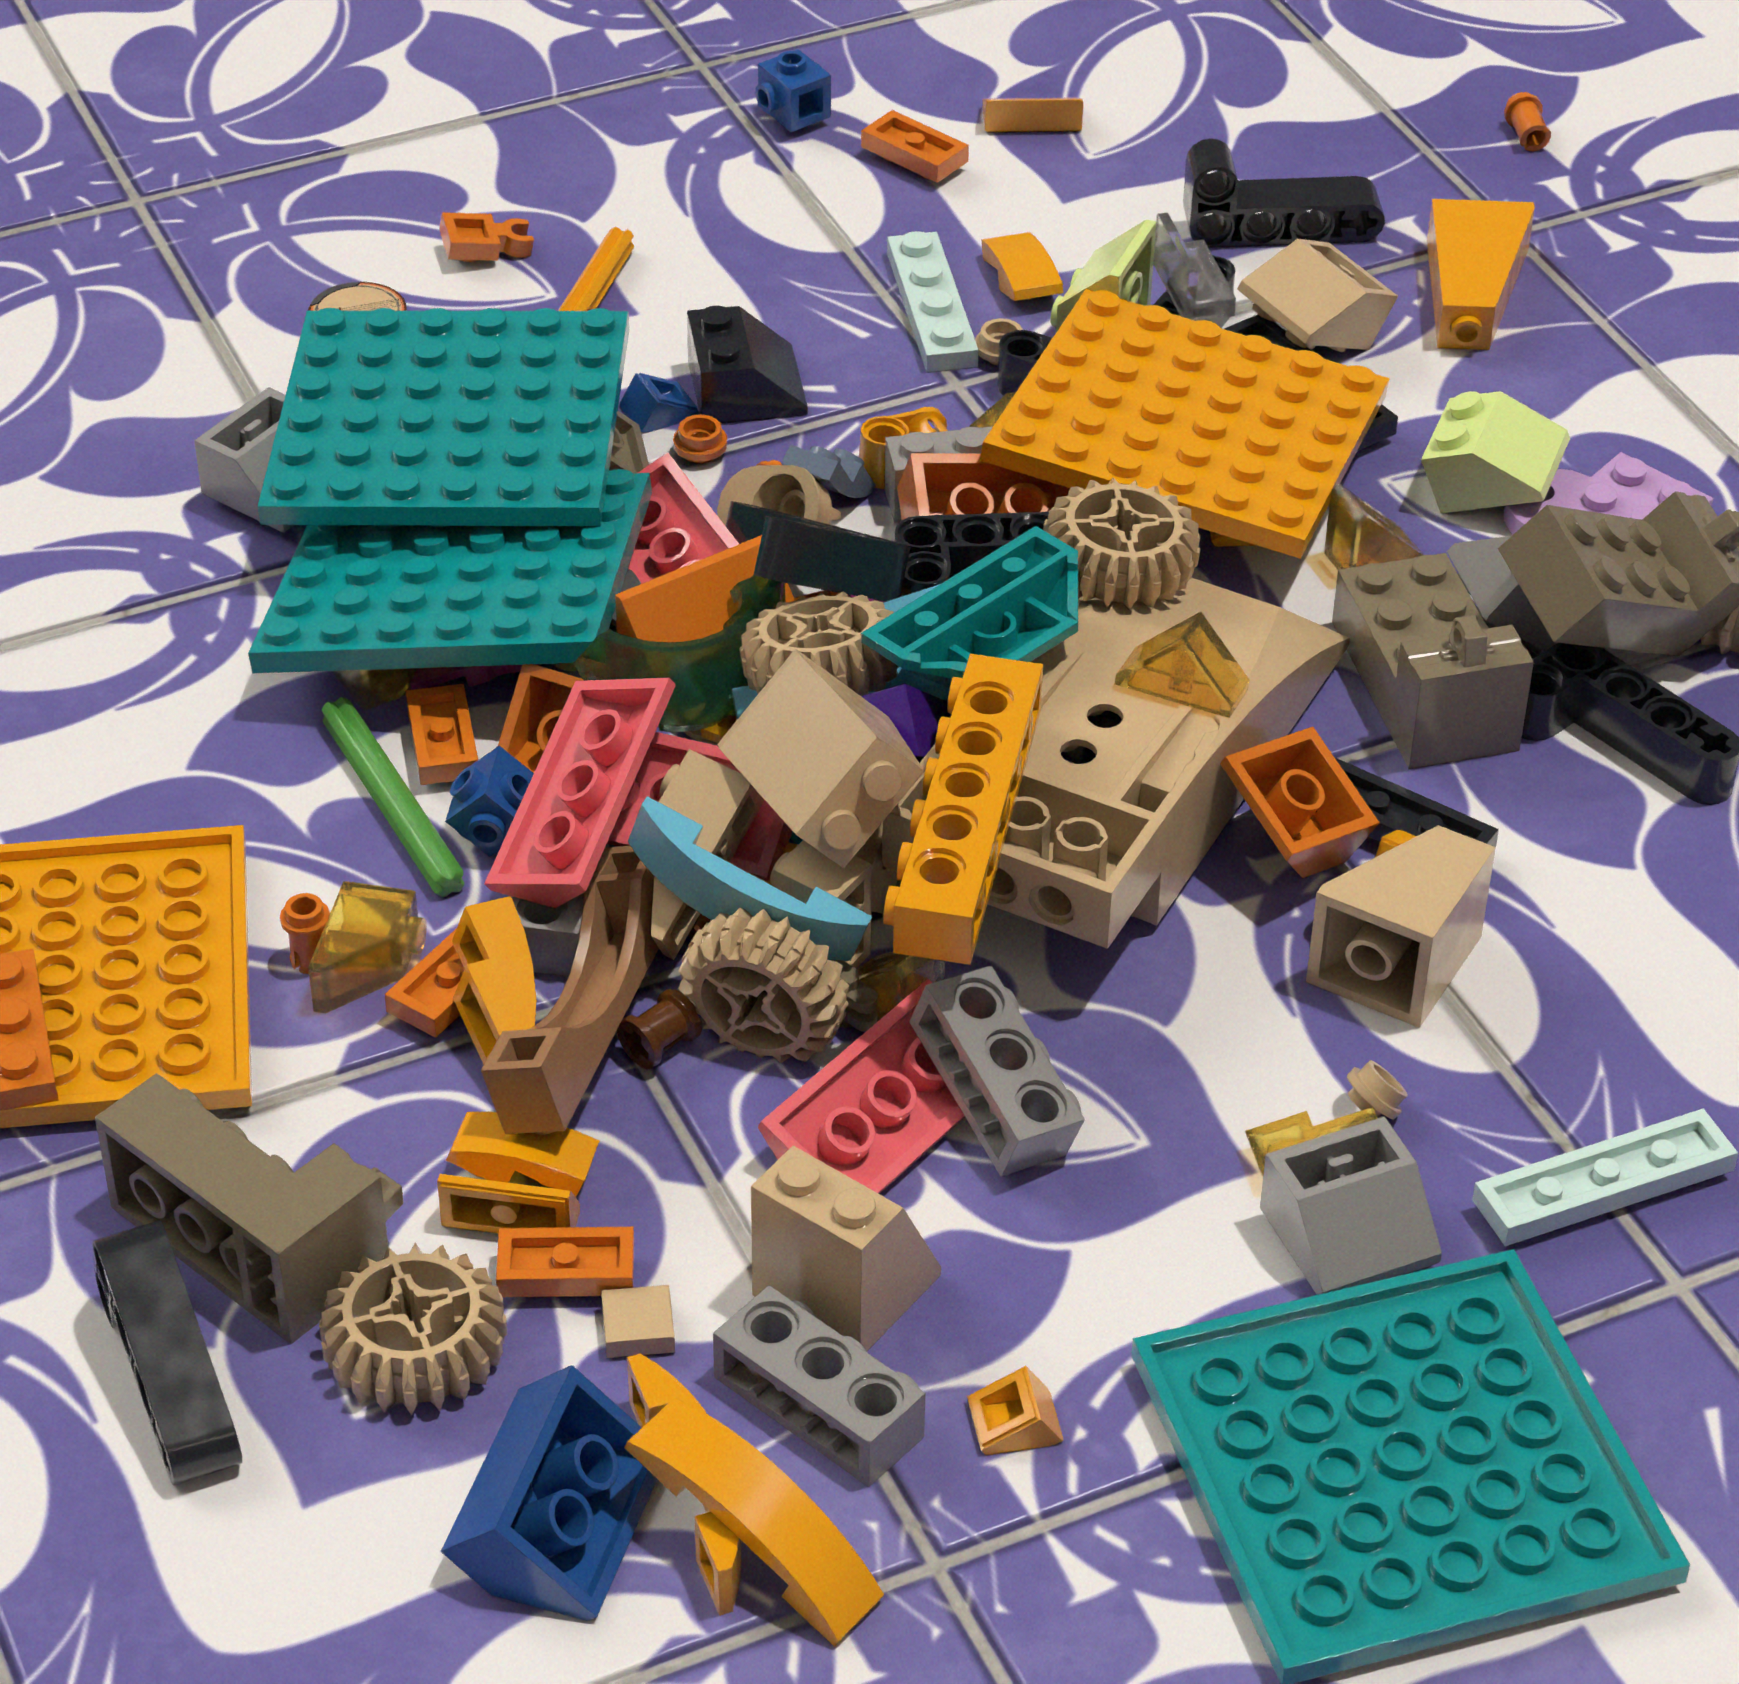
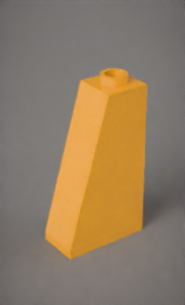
(1474, 265)

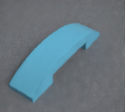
(712, 885)

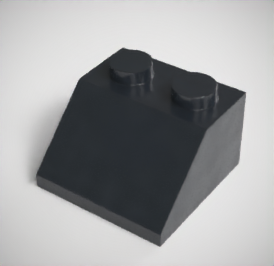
(741, 367)

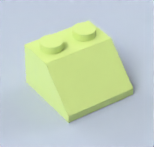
(1117, 267)
(1492, 453)

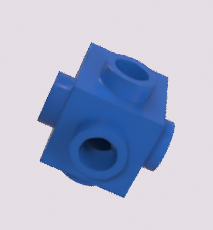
(794, 90)
(488, 799)

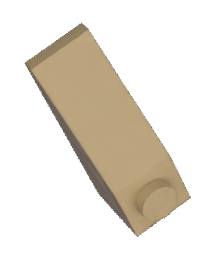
(725, 808)

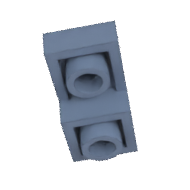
(836, 471)

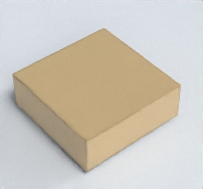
(638, 1321)

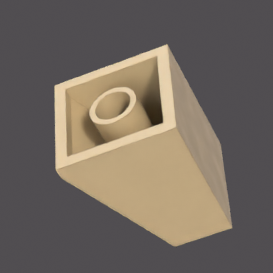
(821, 757)
(1402, 923)
(836, 1247)

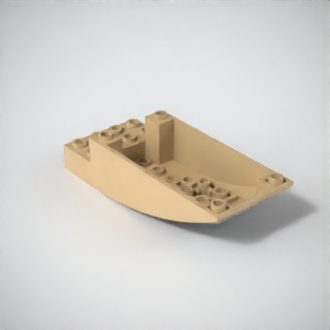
(1142, 814)

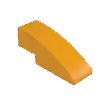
(497, 975)

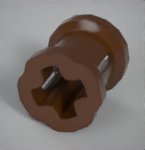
(659, 1028)

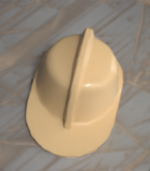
(779, 488)

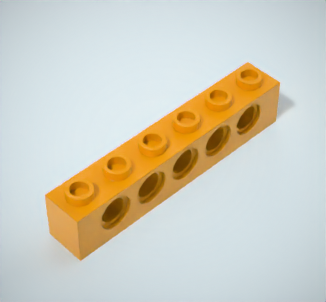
(966, 810)

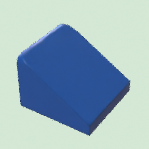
(656, 402)

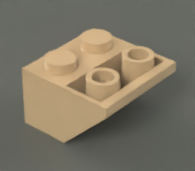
(1319, 297)

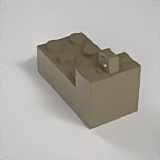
(1629, 579)
(1432, 661)
(237, 1213)

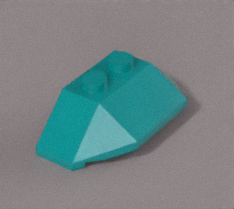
(999, 607)

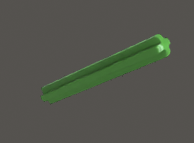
(393, 797)

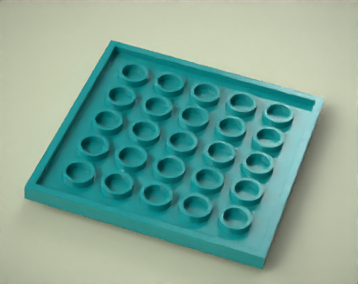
(448, 418)
(451, 592)
(1404, 1466)

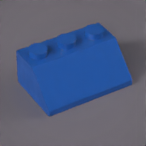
(553, 1499)

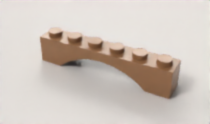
(545, 1070)

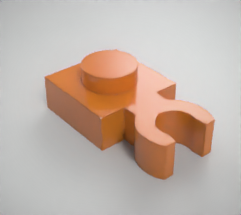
(477, 237)

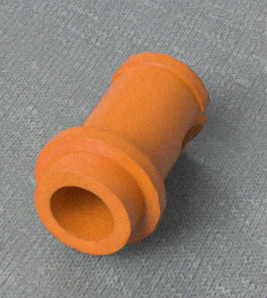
(1524, 114)
(304, 922)

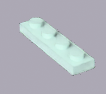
(932, 302)
(1604, 1177)

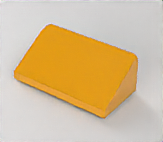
(1032, 114)
(496, 1205)

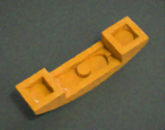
(764, 1510)
(715, 1544)

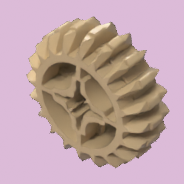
(1127, 541)
(824, 631)
(764, 986)
(413, 1328)

